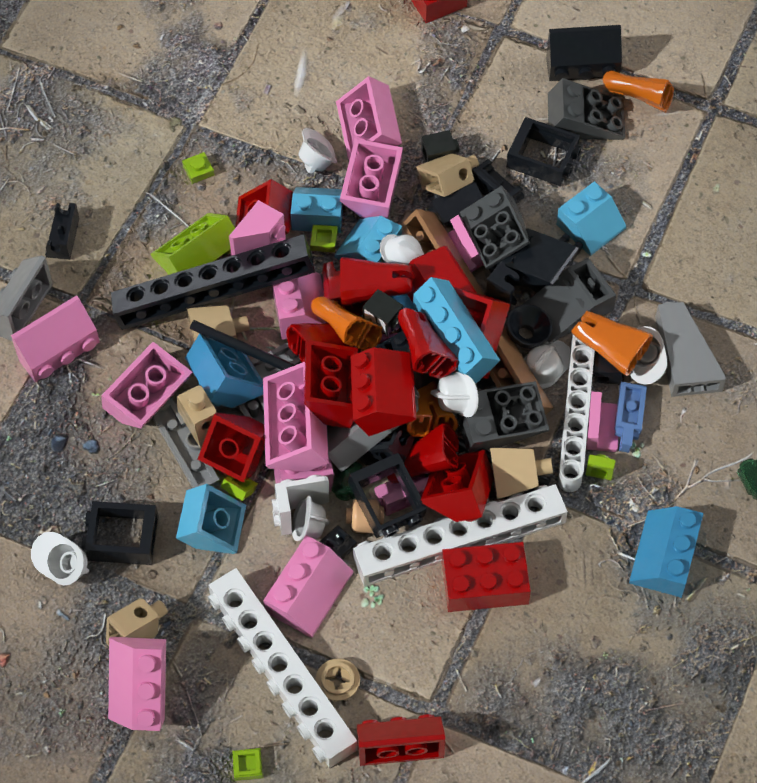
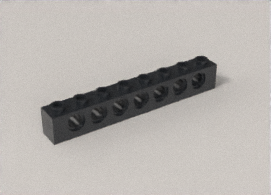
(212, 282)

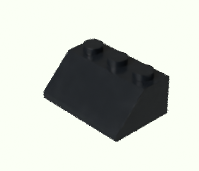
(583, 52)

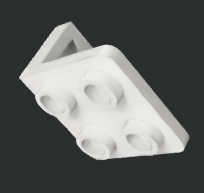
(291, 492)

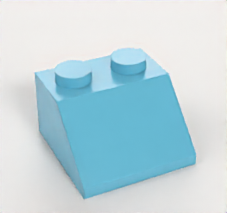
(316, 207)
(591, 218)
(366, 237)
(211, 520)

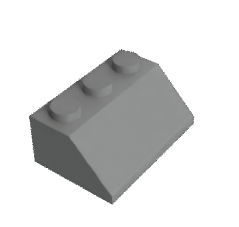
(23, 295)

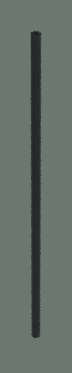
(283, 364)

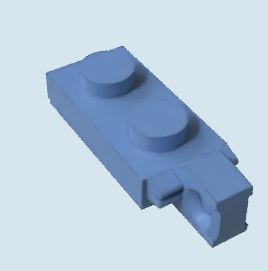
(629, 414)

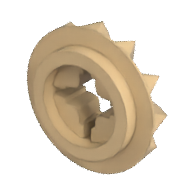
(329, 671)

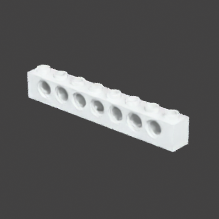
(426, 554)
(234, 588)

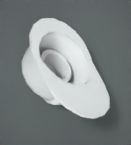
(316, 151)
(400, 249)
(548, 362)
(653, 363)
(457, 394)
(308, 520)
(59, 558)

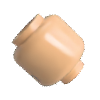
(357, 519)

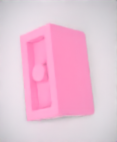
(463, 241)
(601, 425)
(393, 496)

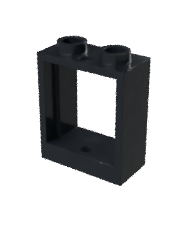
(549, 135)
(380, 470)
(121, 554)

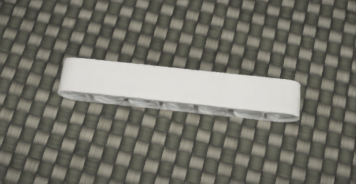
(576, 416)

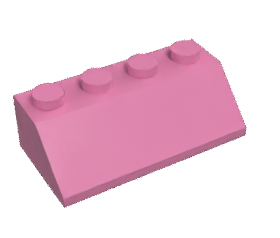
(292, 432)

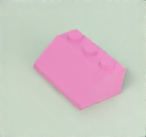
(368, 115)
(371, 178)
(257, 229)
(294, 301)
(55, 339)
(145, 387)
(307, 587)
(137, 682)

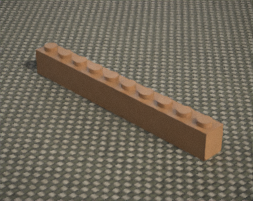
(512, 367)

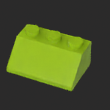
(197, 244)

